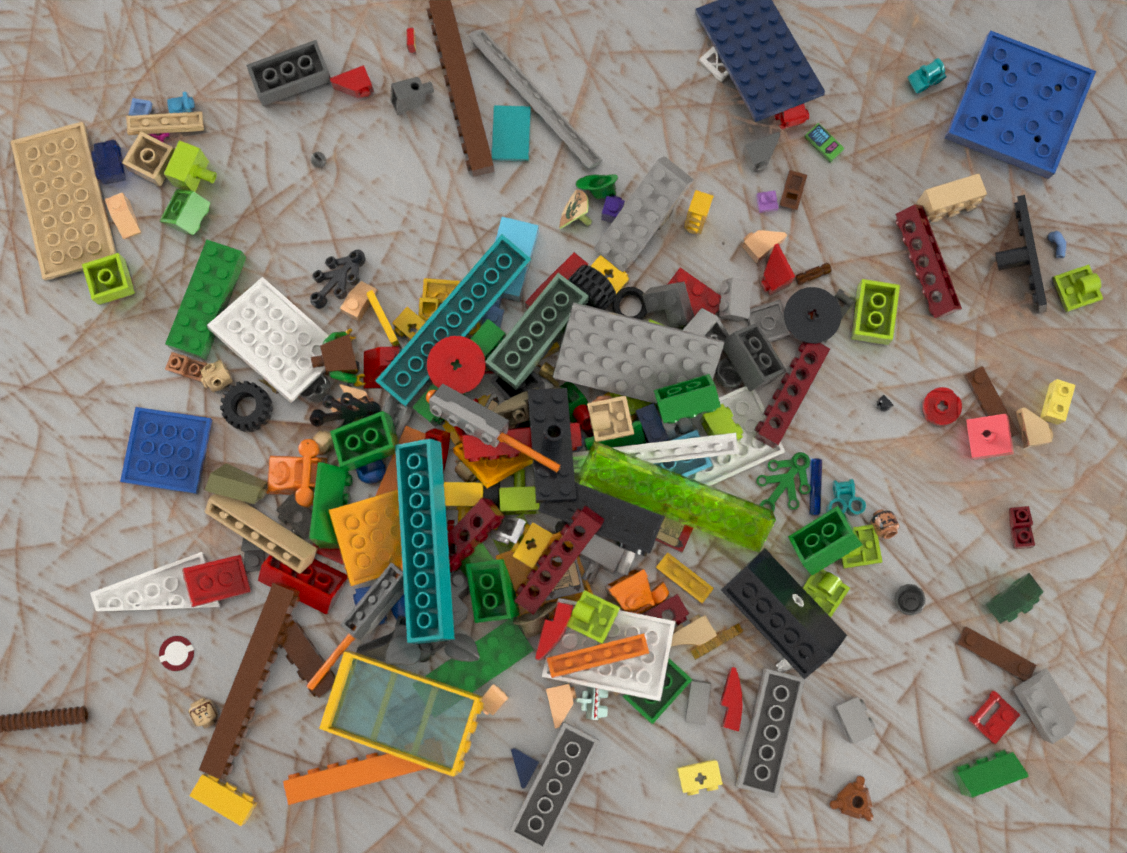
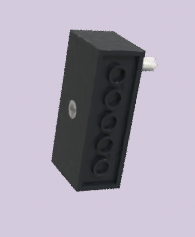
(624, 522)
(784, 614)

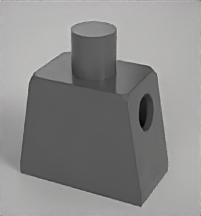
(409, 94)

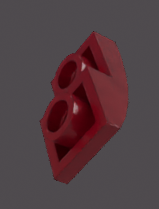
(1020, 527)

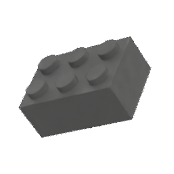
(753, 357)

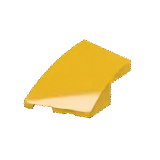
(434, 294)

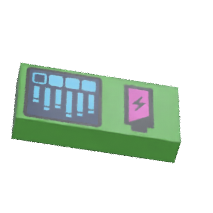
(824, 142)

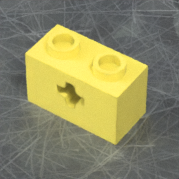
(1057, 402)
(689, 772)

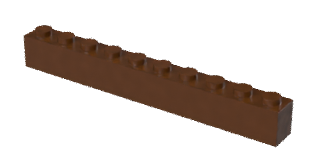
(461, 87)
(249, 680)

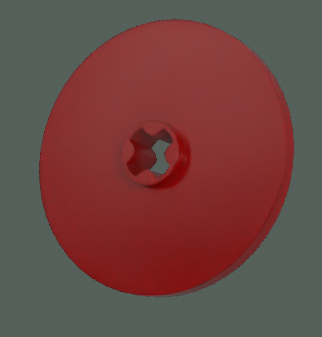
(450, 350)

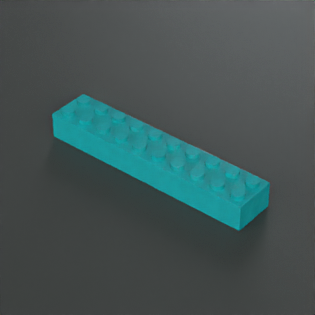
(454, 317)
(424, 542)

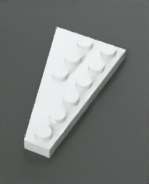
(151, 590)

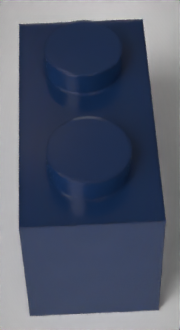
(651, 424)

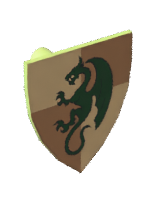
(576, 209)

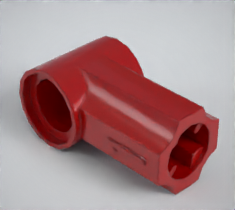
(582, 416)

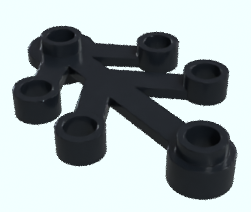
(339, 276)
(345, 412)

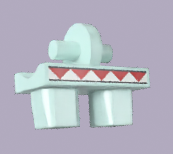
(590, 703)

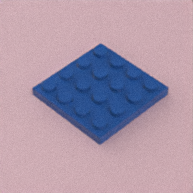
(166, 450)

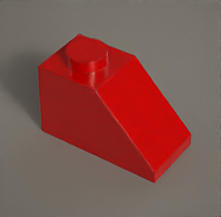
(353, 82)

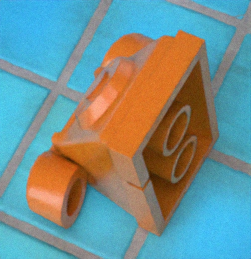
(295, 473)
(634, 593)

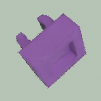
(767, 201)

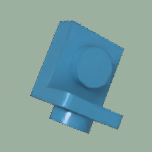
(181, 104)

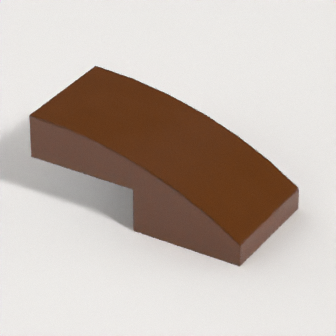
(793, 190)

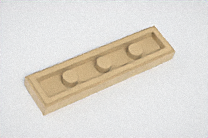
(165, 123)

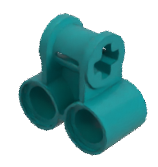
(927, 76)
(845, 497)

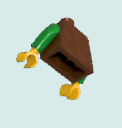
(339, 358)

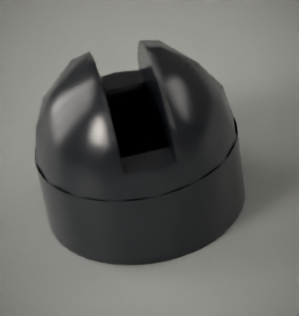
(884, 403)

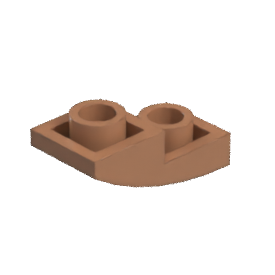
(185, 366)

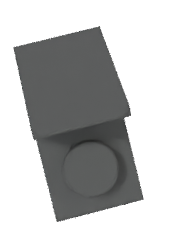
(253, 556)

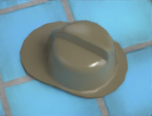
(533, 624)

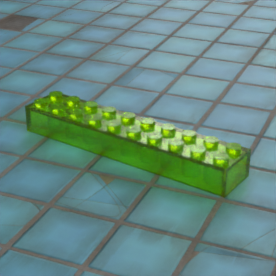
(676, 497)

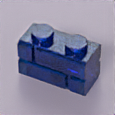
(109, 162)

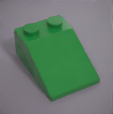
(491, 591)

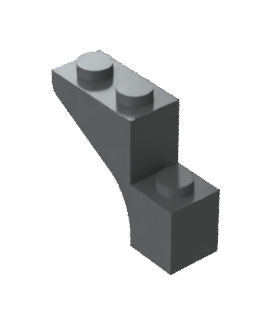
(377, 648)

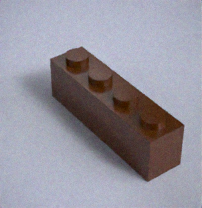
(306, 658)

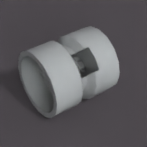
(682, 426)

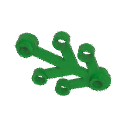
(787, 480)

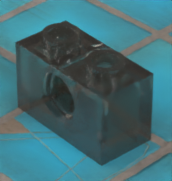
(287, 512)

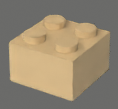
(148, 158)

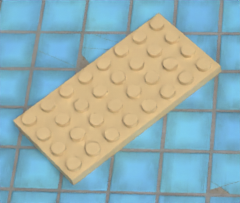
(63, 199)

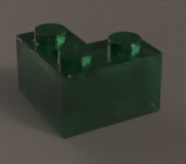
(1015, 599)

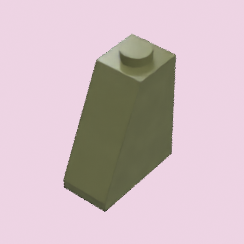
(236, 484)

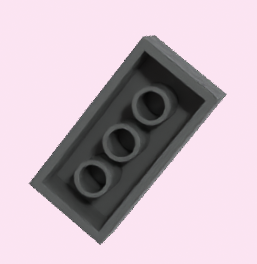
(289, 73)

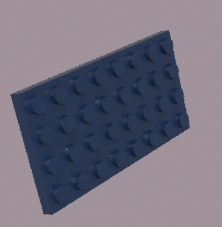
(760, 55)

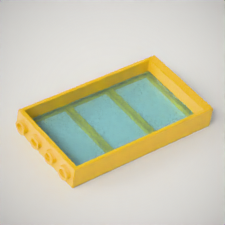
(402, 713)

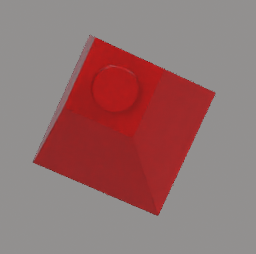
(777, 272)
(375, 362)

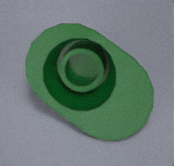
(598, 185)

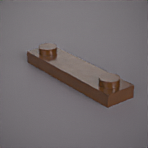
(988, 396)
(996, 654)

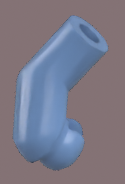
(1060, 242)

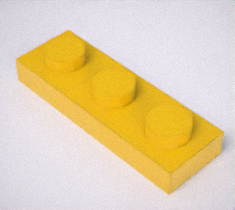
(684, 578)

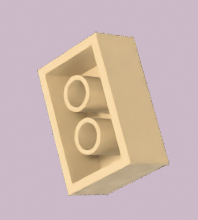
(953, 197)

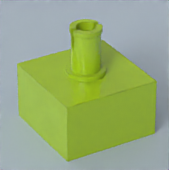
(188, 167)
(518, 499)

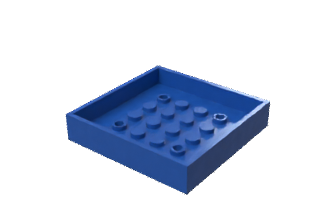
(1020, 104)

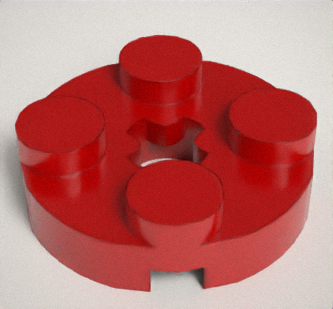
(949, 399)

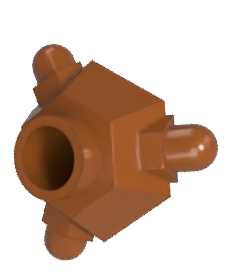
(854, 800)

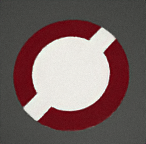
(176, 653)

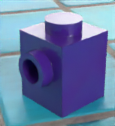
(611, 208)

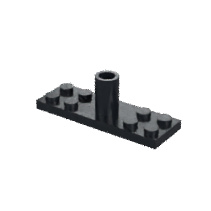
(1025, 255)
(551, 438)

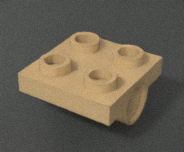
(610, 419)

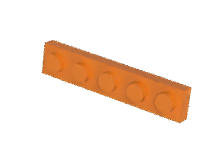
(597, 655)

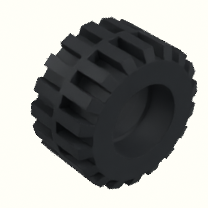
(595, 285)
(235, 395)

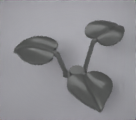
(403, 653)

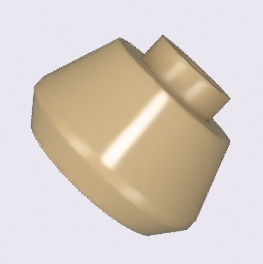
(324, 441)

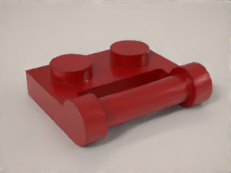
(998, 722)

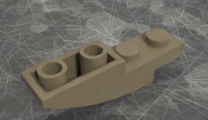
(515, 408)

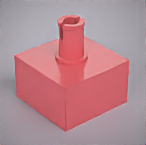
(990, 436)

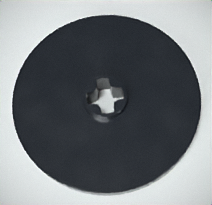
(825, 308)

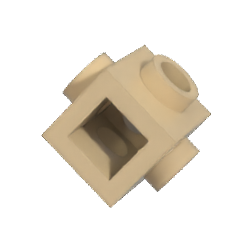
(216, 376)

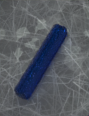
(816, 485)

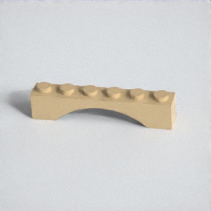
(695, 633)

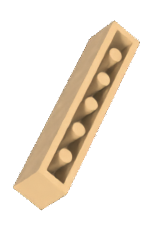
(262, 531)

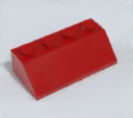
(317, 584)

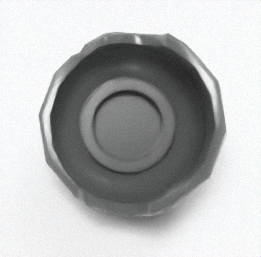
(727, 375)
(317, 390)
(910, 599)

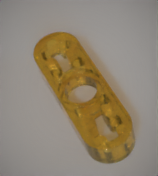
(717, 641)

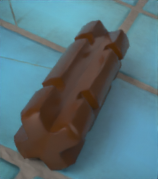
(813, 273)

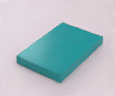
(511, 133)

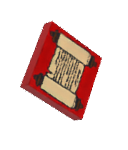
(674, 534)

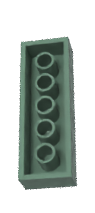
(535, 332)

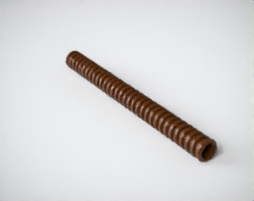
(43, 718)

